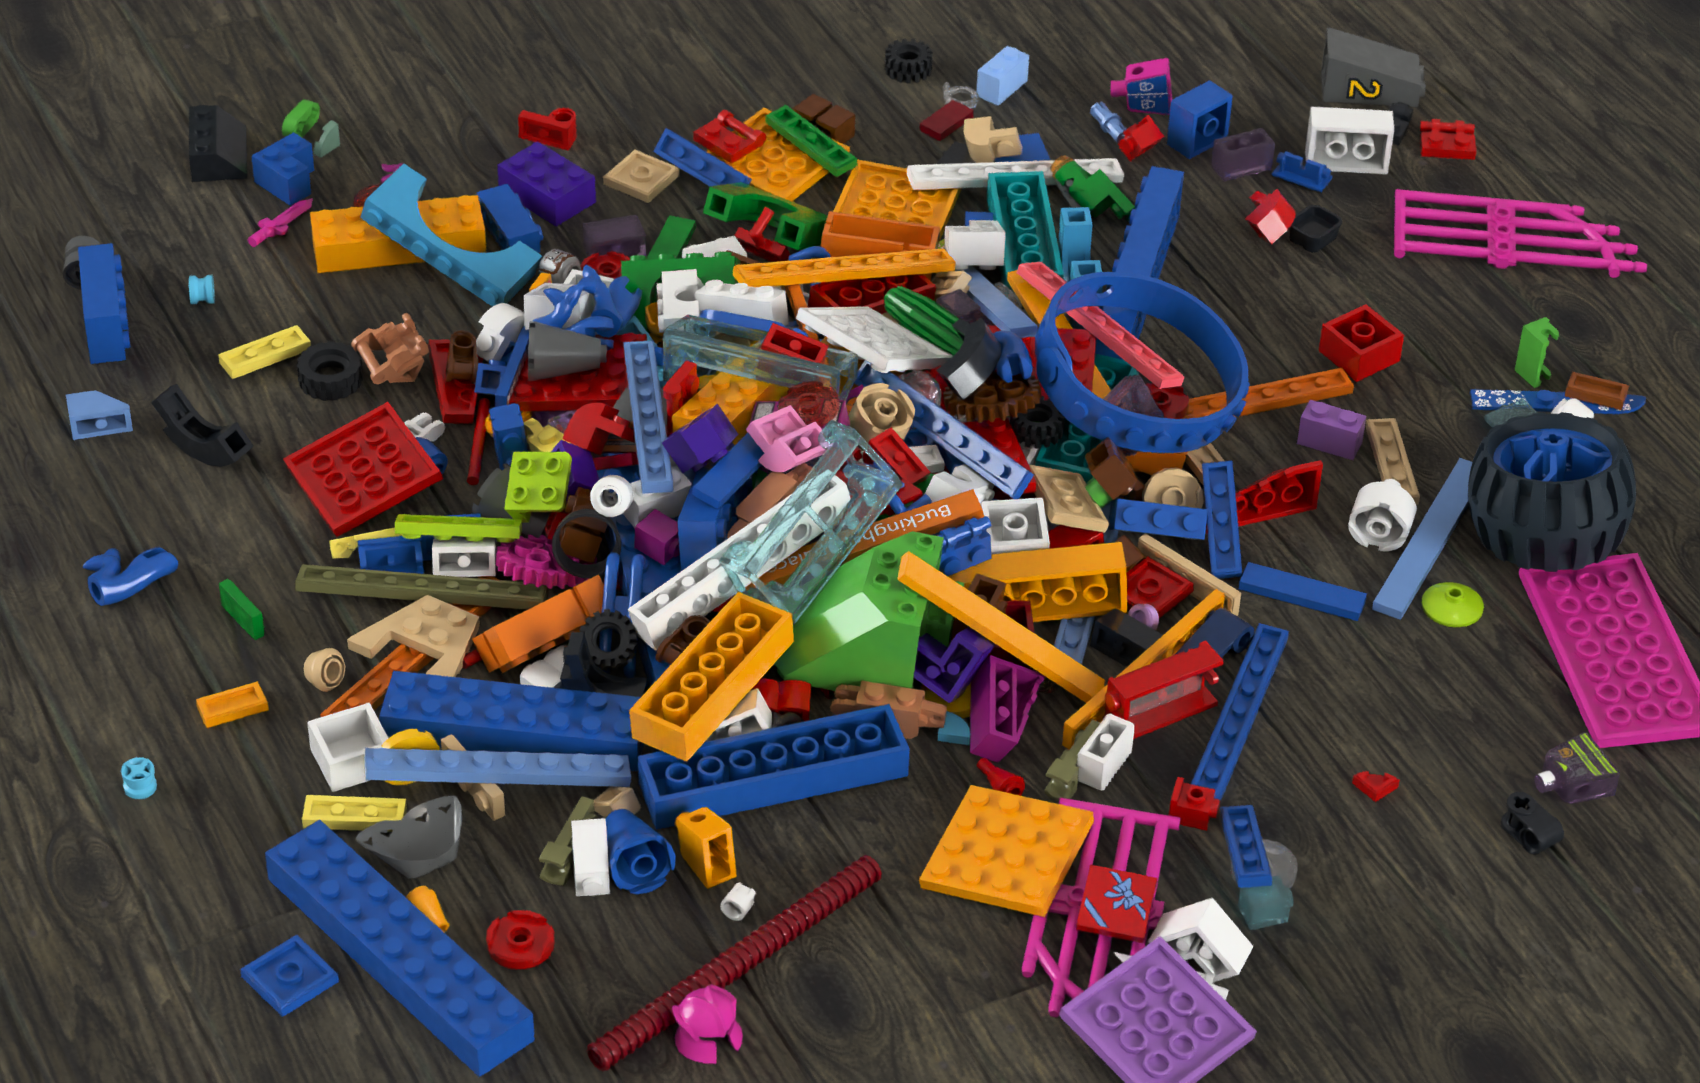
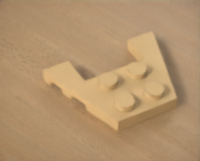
(427, 627)

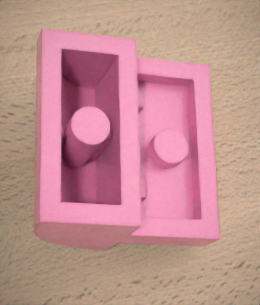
(785, 439)

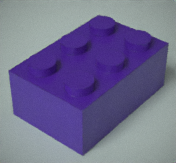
(548, 183)

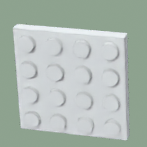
(873, 338)

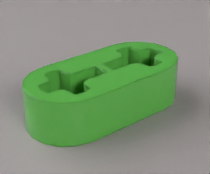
(301, 118)
(1097, 493)

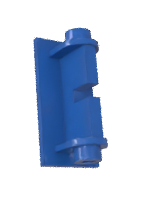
(1312, 175)

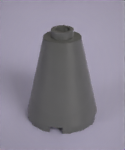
(561, 352)
(493, 503)

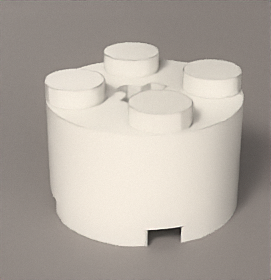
(1382, 515)

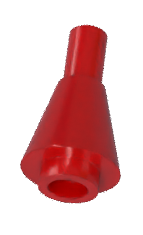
(1001, 779)

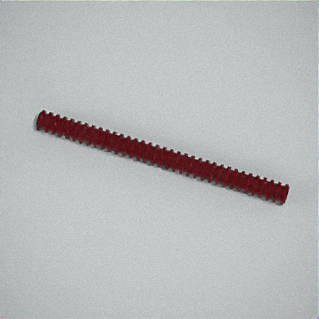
(736, 960)

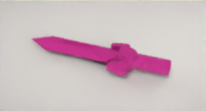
(278, 225)

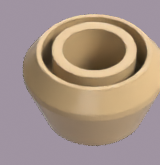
(325, 669)

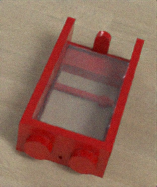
(1165, 690)

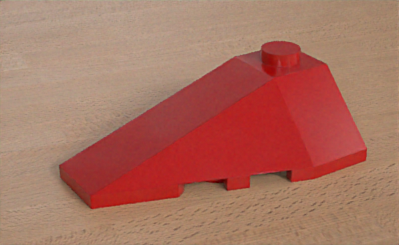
(1279, 494)

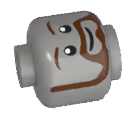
(559, 265)

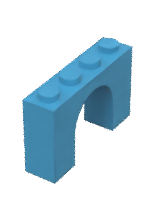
(1075, 247)

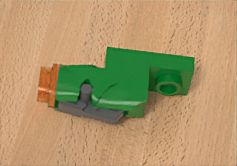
(1089, 190)

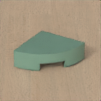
(328, 140)

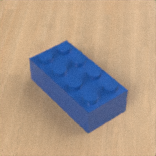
(103, 303)

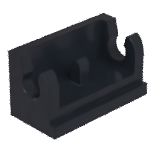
(1122, 637)

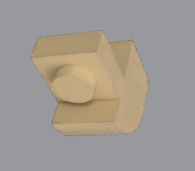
(987, 143)

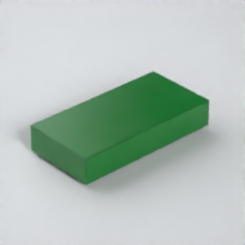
(241, 609)

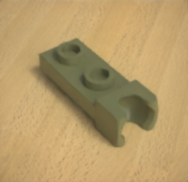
(1065, 770)
(559, 855)

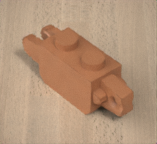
(767, 494)
(906, 703)

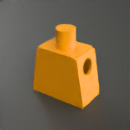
(707, 835)

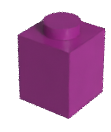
(657, 537)

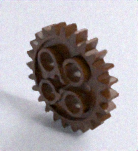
(995, 399)

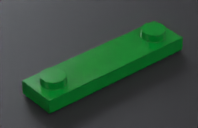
(811, 140)

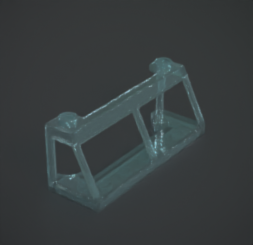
(700, 347)
(871, 494)

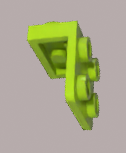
(537, 483)

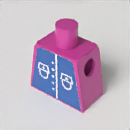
(1146, 87)

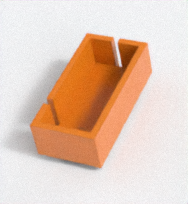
(866, 235)
(539, 626)

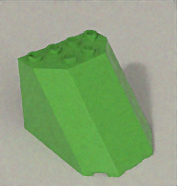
(863, 621)

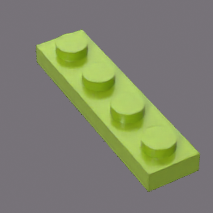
(445, 527)

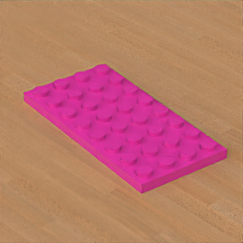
(1617, 651)

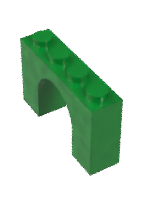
(796, 224)
(648, 273)

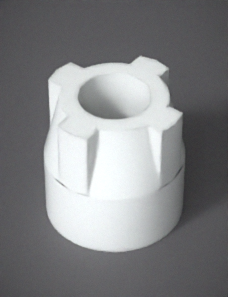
(738, 902)

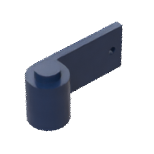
(1223, 633)

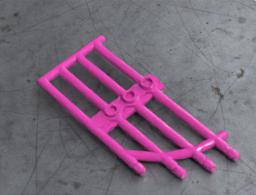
(1501, 232)
(1069, 899)

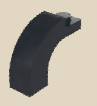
(973, 360)
(197, 436)
(584, 675)

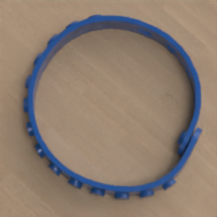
(1122, 426)

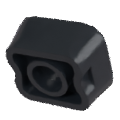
(1314, 228)

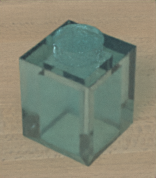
(1265, 904)

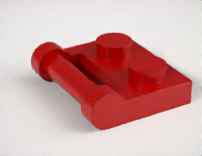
(724, 142)
(680, 390)

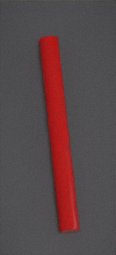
(478, 442)

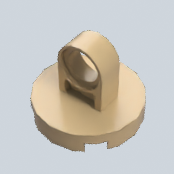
(1173, 487)

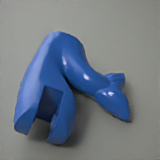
(611, 302)
(563, 308)
(1014, 357)
(110, 586)

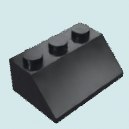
(216, 145)

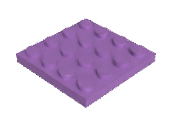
(1157, 1019)

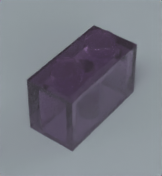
(1243, 154)
(615, 234)

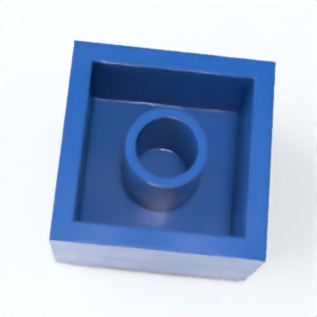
(1199, 119)

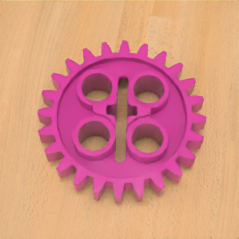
(534, 562)

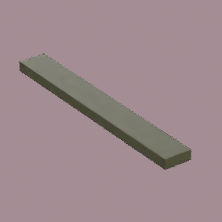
(415, 586)

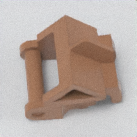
(402, 348)

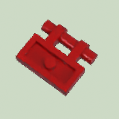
(1437, 141)

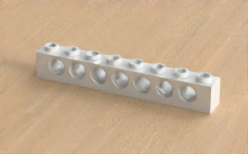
(706, 583)

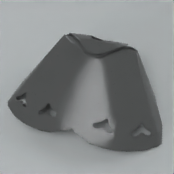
(414, 845)

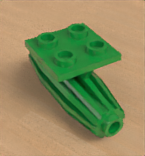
(923, 318)

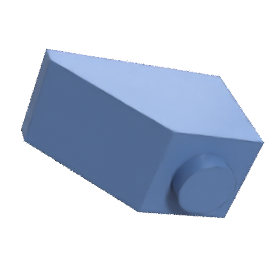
(97, 415)

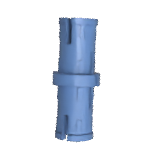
(1108, 121)

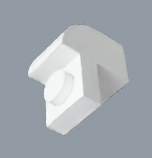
(501, 326)

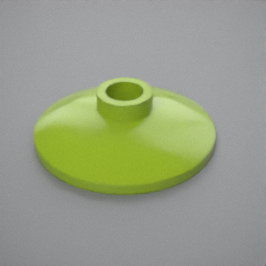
(1452, 604)

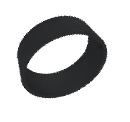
(578, 569)

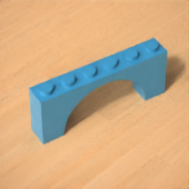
(490, 276)

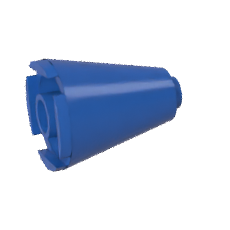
(637, 853)

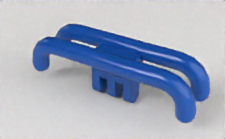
(621, 603)

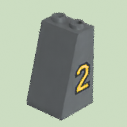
(1369, 72)

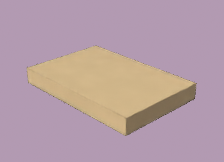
(1067, 499)

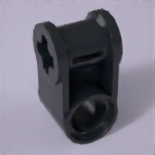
(1531, 827)

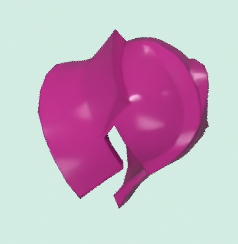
(706, 1014)

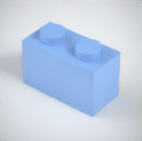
(1002, 75)

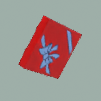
(1116, 903)

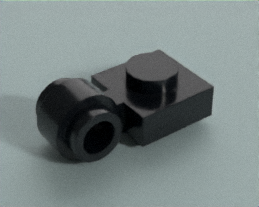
(1401, 118)

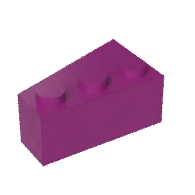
(1000, 706)

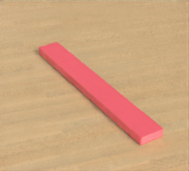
(1105, 329)

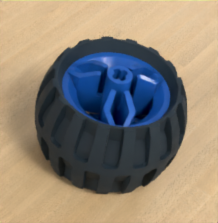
(1552, 491)

